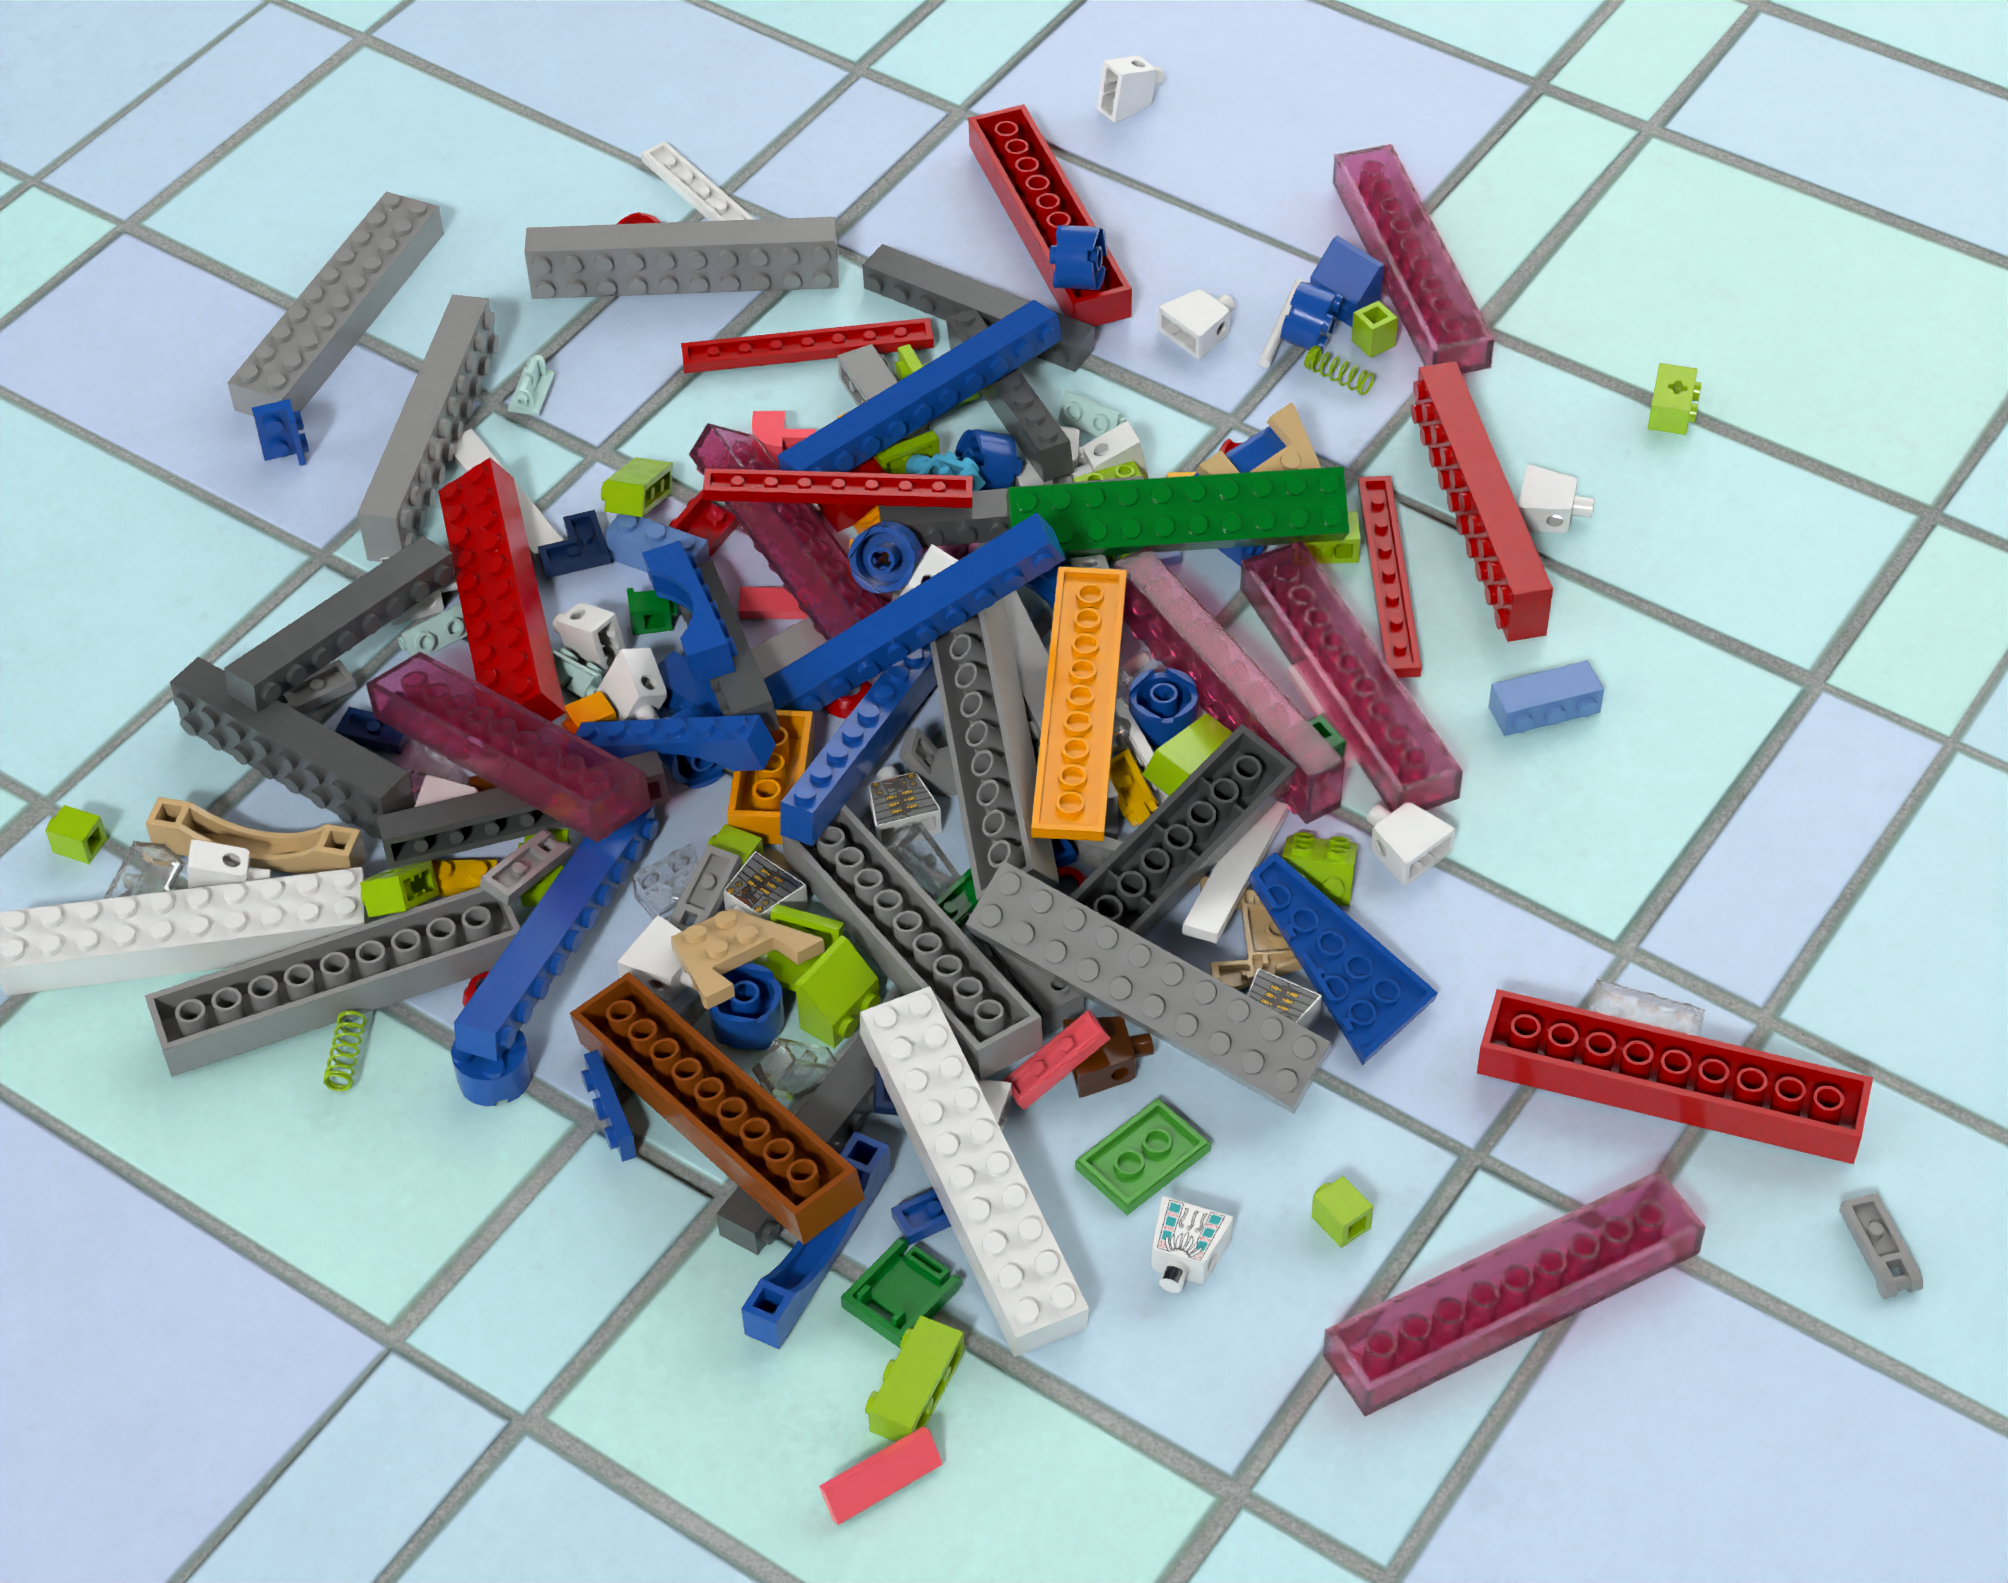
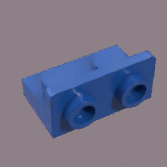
(279, 430)

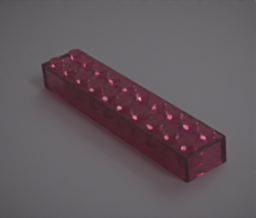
(1416, 262)
(790, 538)
(1350, 679)
(1228, 680)
(510, 746)
(1512, 1292)

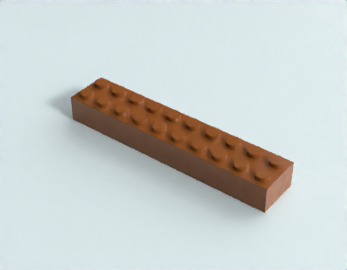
(718, 1108)

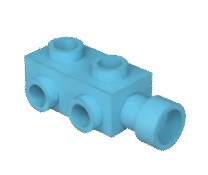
(945, 465)

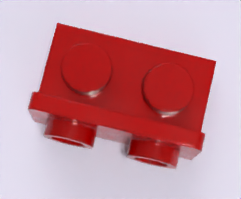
(706, 522)

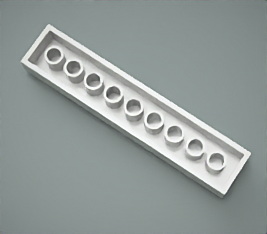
(173, 930)
(973, 1172)

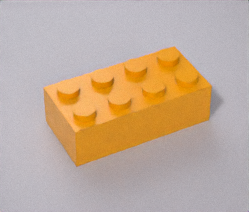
(758, 793)

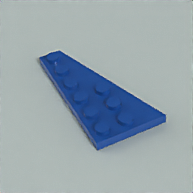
(1358, 977)

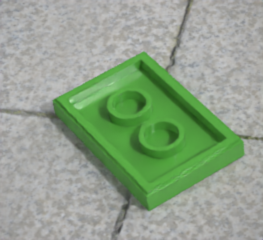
(1142, 1156)

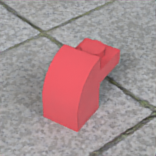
(773, 433)

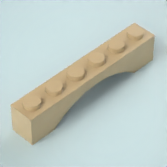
(305, 852)

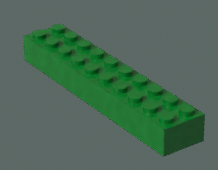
(1189, 511)

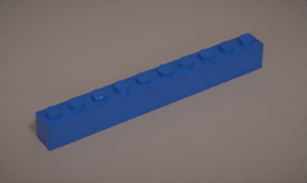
(926, 392)
(917, 617)
(856, 747)
(548, 939)

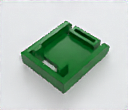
(901, 1289)

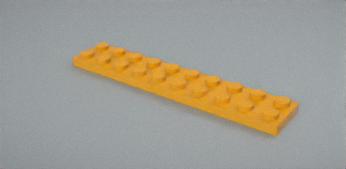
(1079, 705)

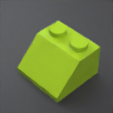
(835, 993)

